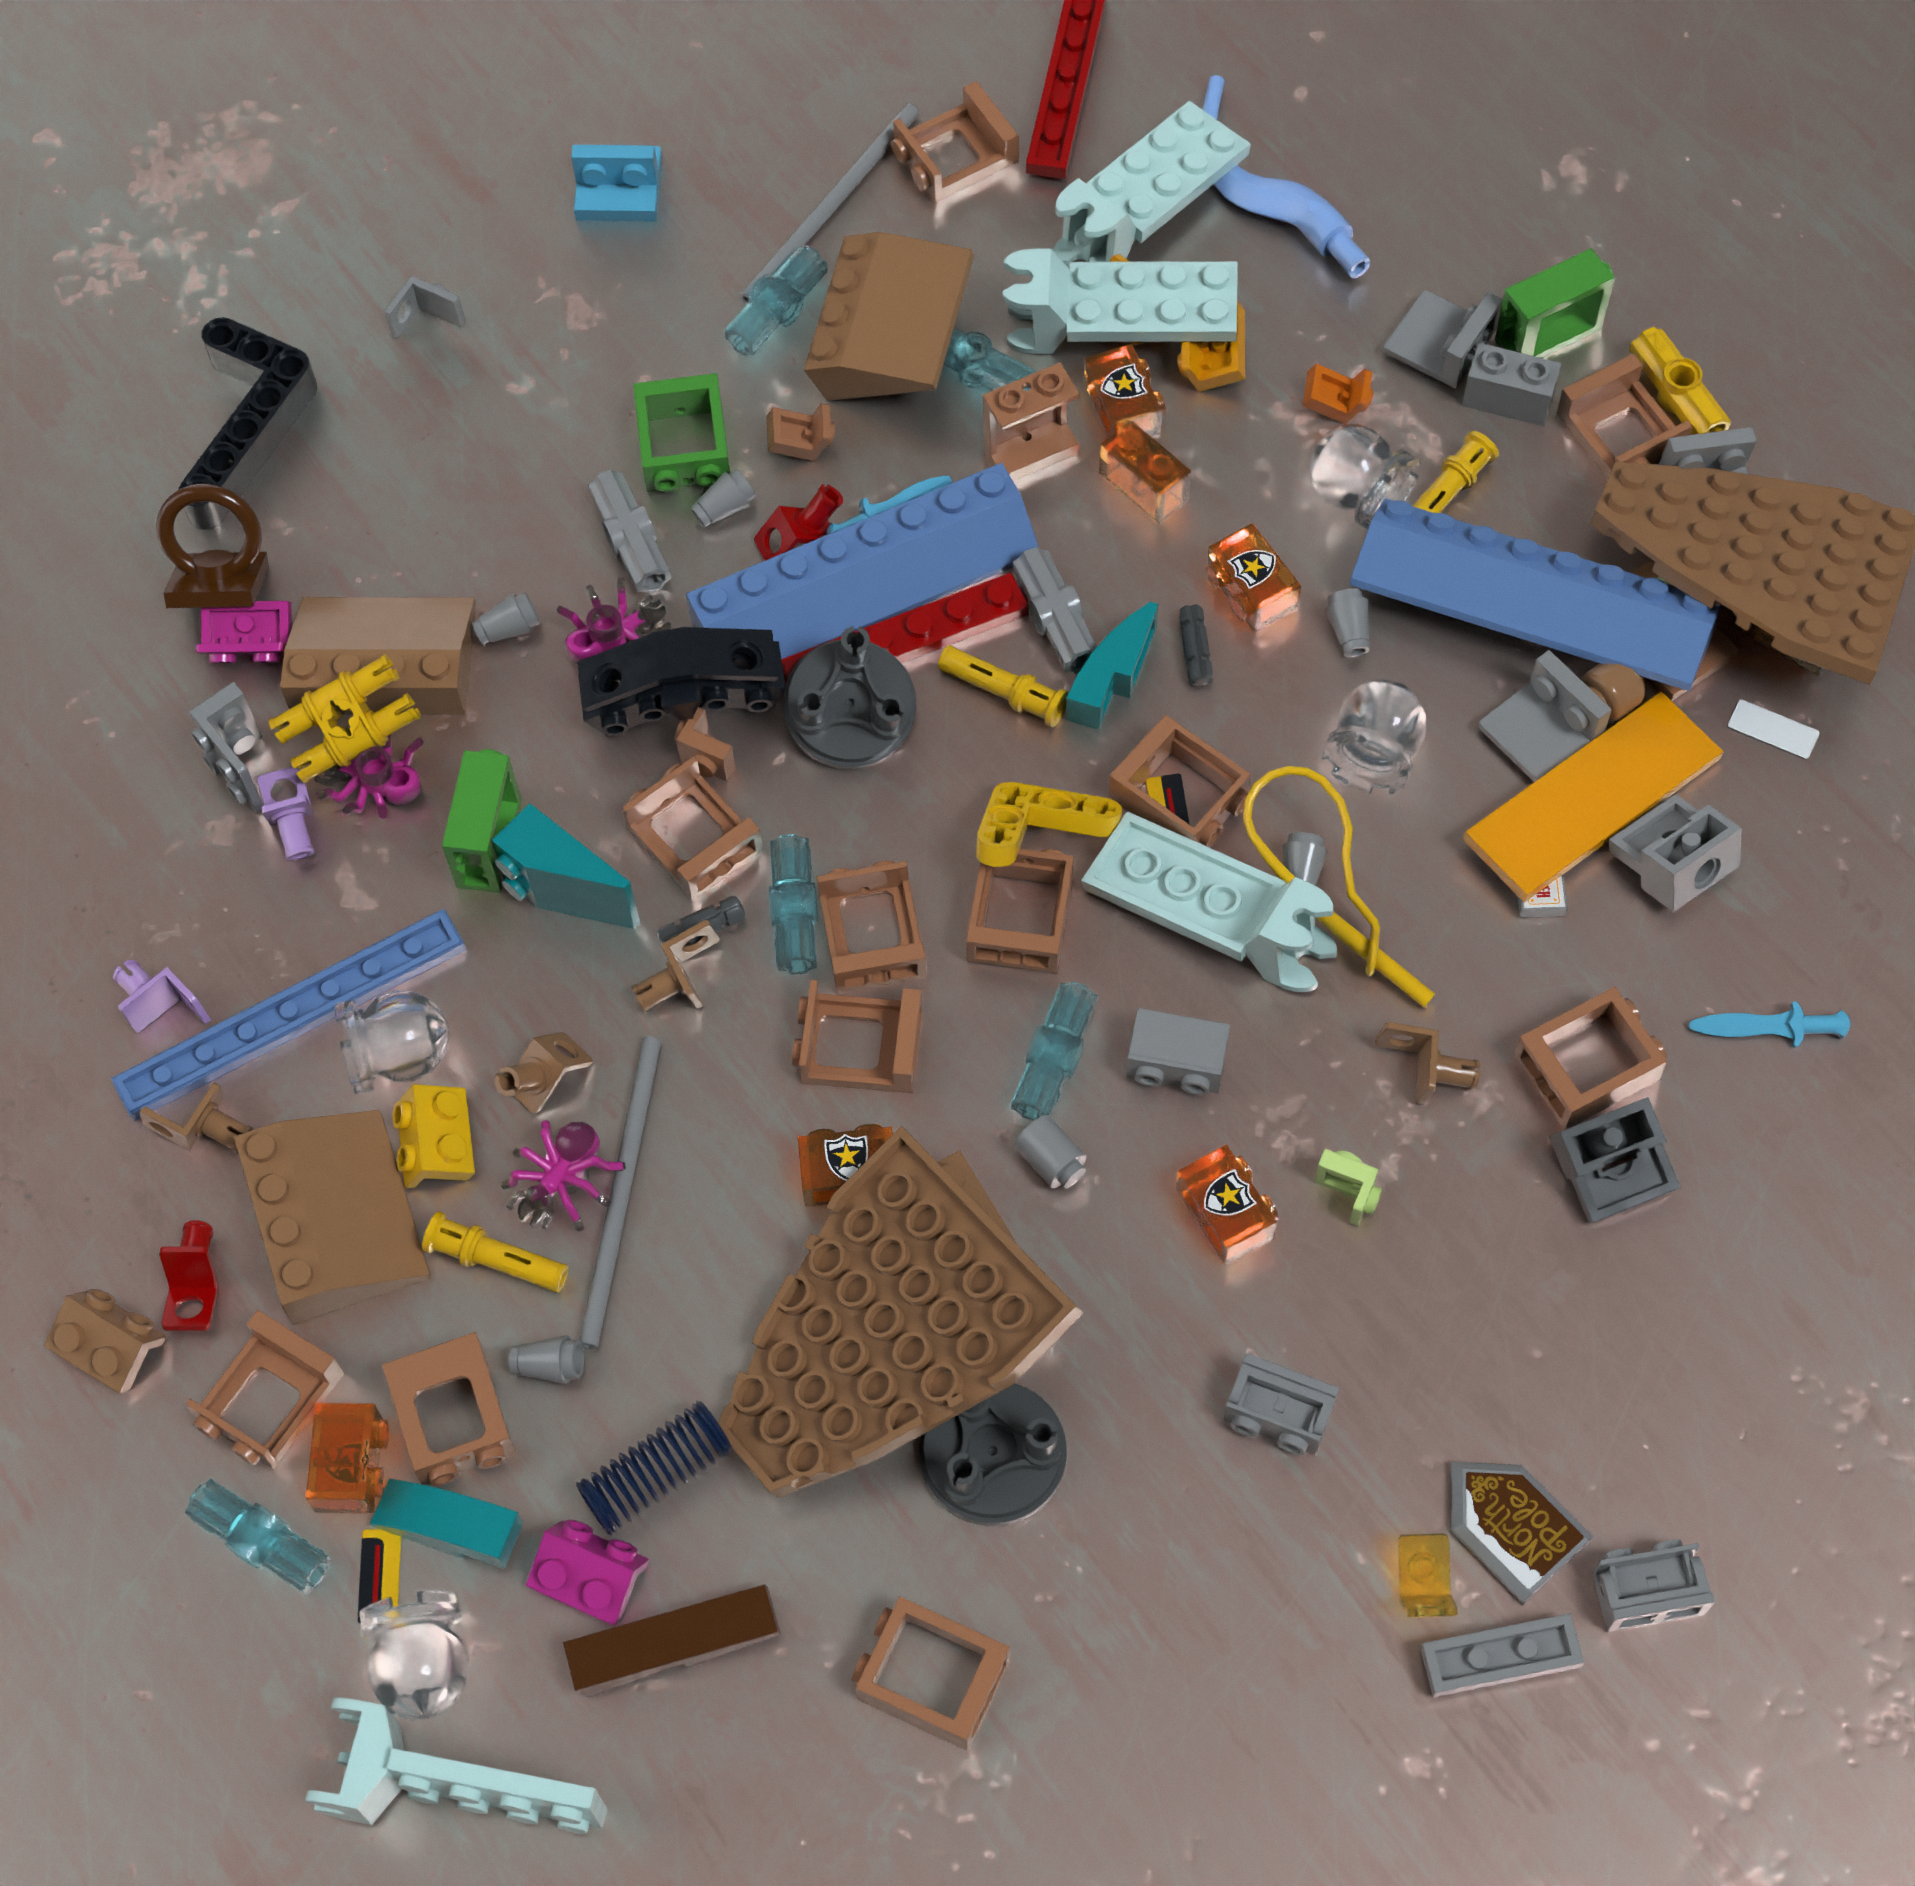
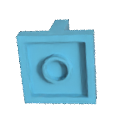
(616, 182)

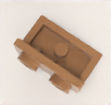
(102, 1338)

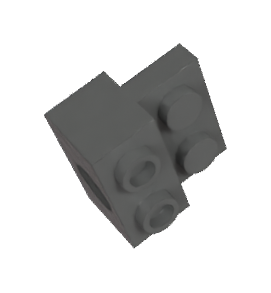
(1605, 1139)

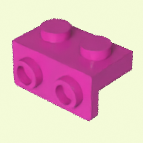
(245, 631)
(586, 1570)

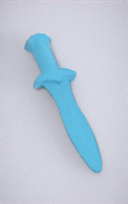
(867, 510)
(1789, 1024)

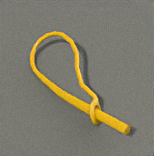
(1364, 947)

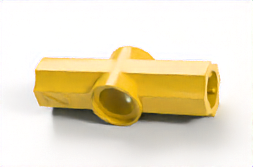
(1678, 382)

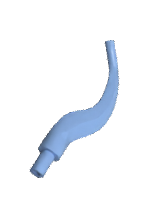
(1289, 203)

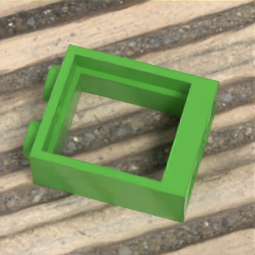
(1555, 306)
(677, 399)
(481, 808)

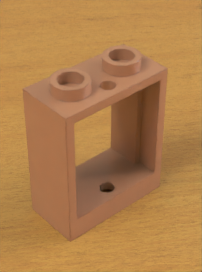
(1172, 738)
(1020, 948)
(1554, 1083)
(978, 1696)

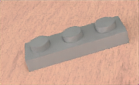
(1502, 1655)

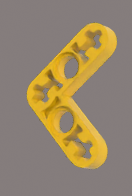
(1020, 804)

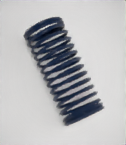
(595, 1496)

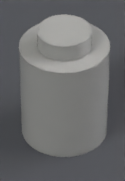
(1051, 1152)

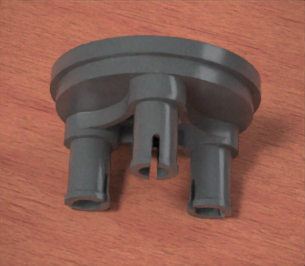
(849, 702)
(996, 1458)

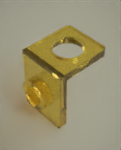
(1425, 1575)

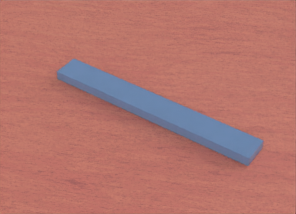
(288, 1014)

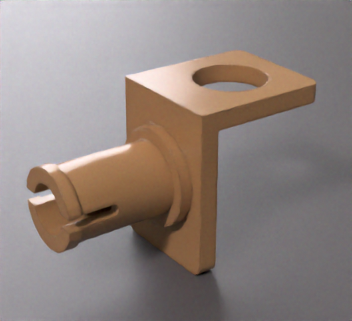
(674, 977)
(1431, 1065)
(540, 1070)
(204, 1121)

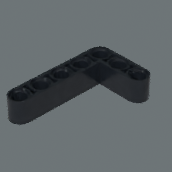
(279, 394)

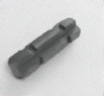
(1195, 645)
(728, 912)

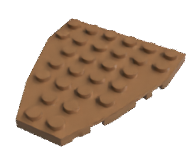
(1777, 552)
(888, 1325)

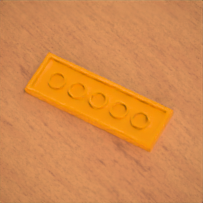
(1592, 796)

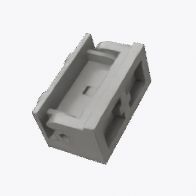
(1511, 384)
(1177, 1051)
(1280, 1405)
(1651, 1585)

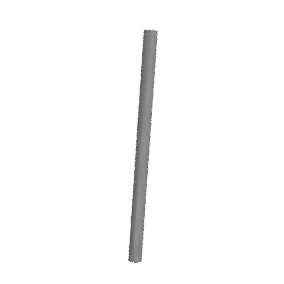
(834, 197)
(620, 1194)

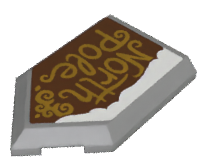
(1513, 1525)

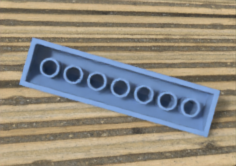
(875, 565)
(1535, 593)

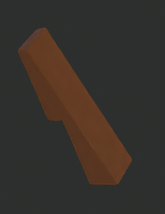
(670, 1639)

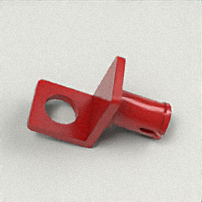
(798, 523)
(190, 1278)

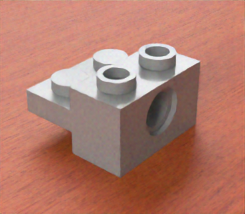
(1679, 850)

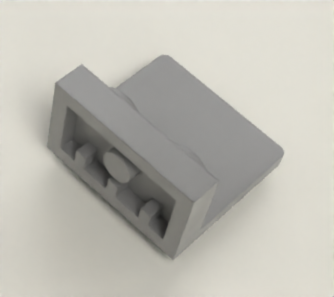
(1443, 336)
(1715, 450)
(1546, 718)
(226, 730)

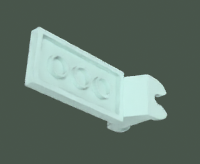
(1146, 185)
(1119, 301)
(1214, 900)
(382, 1768)

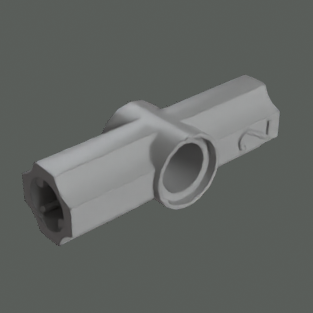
(629, 531)
(1054, 608)

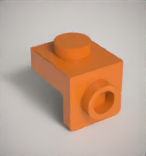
(1337, 394)

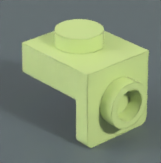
(1350, 1176)

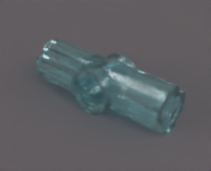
(776, 300)
(980, 363)
(793, 904)
(1054, 1051)
(257, 1536)

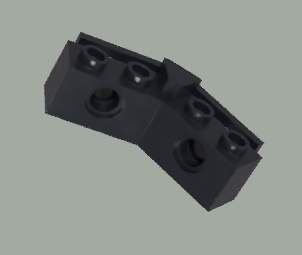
(677, 674)

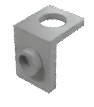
(426, 297)

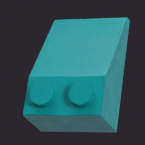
(560, 872)

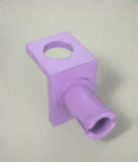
(288, 813)
(152, 996)

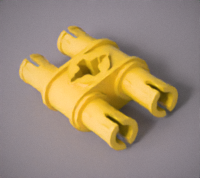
(323, 710)

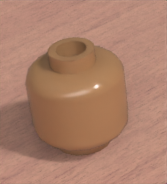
(1617, 686)

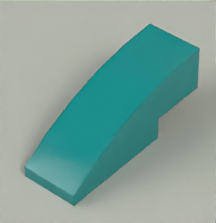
(1112, 668)
(448, 1521)

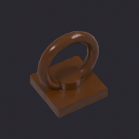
(212, 576)

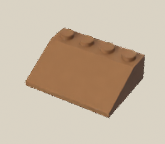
(887, 316)
(421, 636)
(331, 1211)

